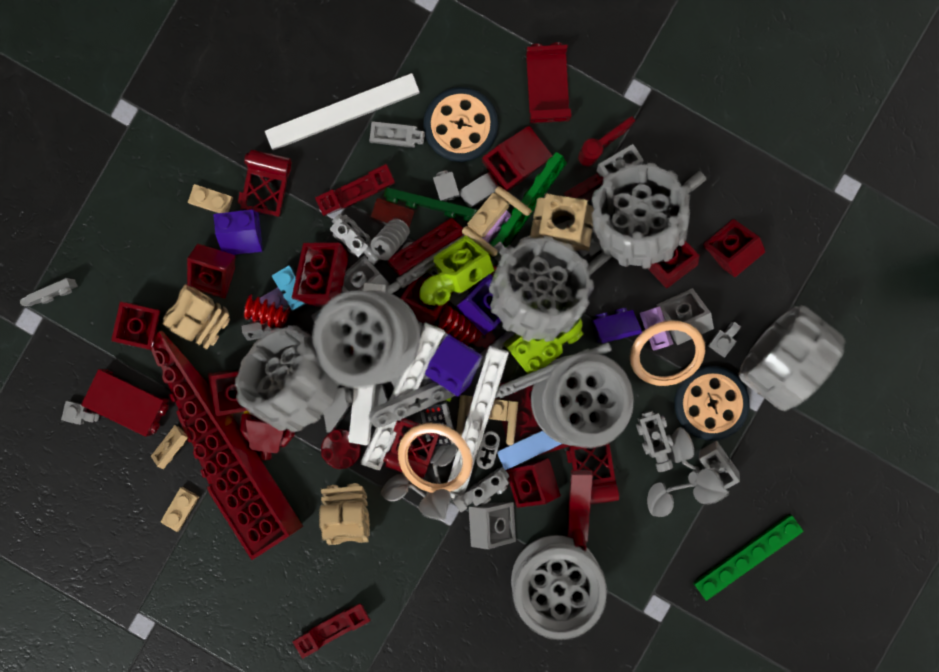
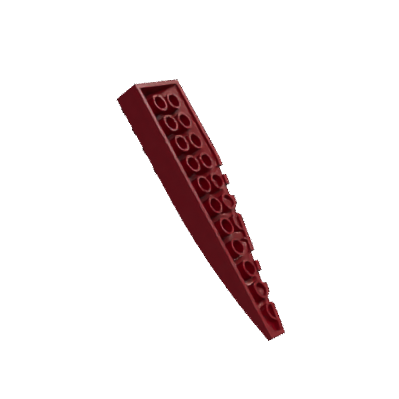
(233, 471)

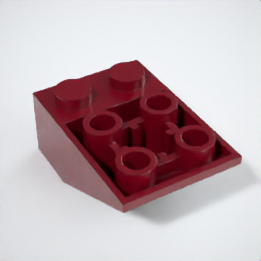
(516, 158)

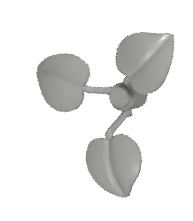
(706, 482)
(433, 504)

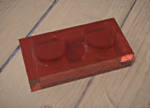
(387, 211)

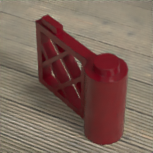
(593, 148)
(267, 166)
(417, 462)
(602, 489)

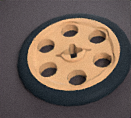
(486, 130)
(696, 424)

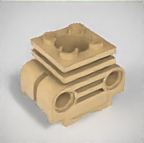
(554, 206)
(196, 317)
(344, 514)

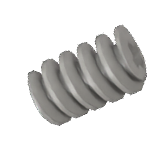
(390, 239)

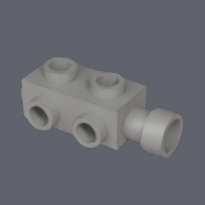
(352, 237)
(654, 433)
(487, 489)

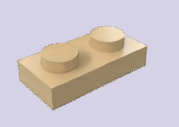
(210, 199)
(169, 447)
(179, 509)

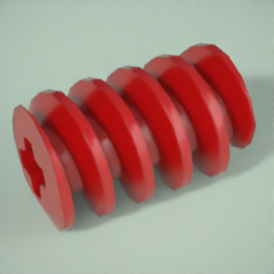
(265, 313)
(458, 326)

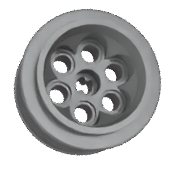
(333, 340)
(610, 416)
(578, 613)

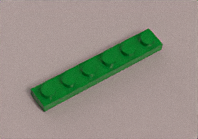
(541, 185)
(748, 557)

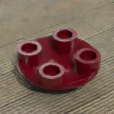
(338, 451)

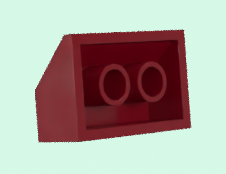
(320, 273)

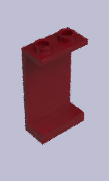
(547, 83)
(125, 403)

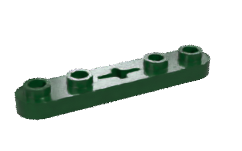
(413, 200)

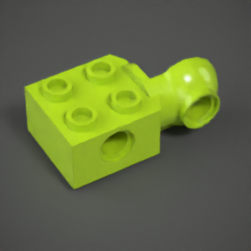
(458, 268)
(537, 352)

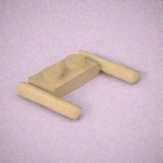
(489, 214)
(500, 410)

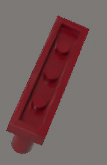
(425, 246)
(579, 507)

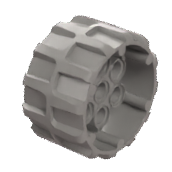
(654, 189)
(553, 261)
(792, 358)
(284, 380)

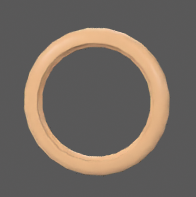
(655, 329)
(449, 433)

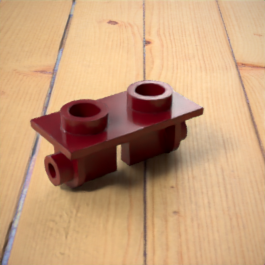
(586, 188)

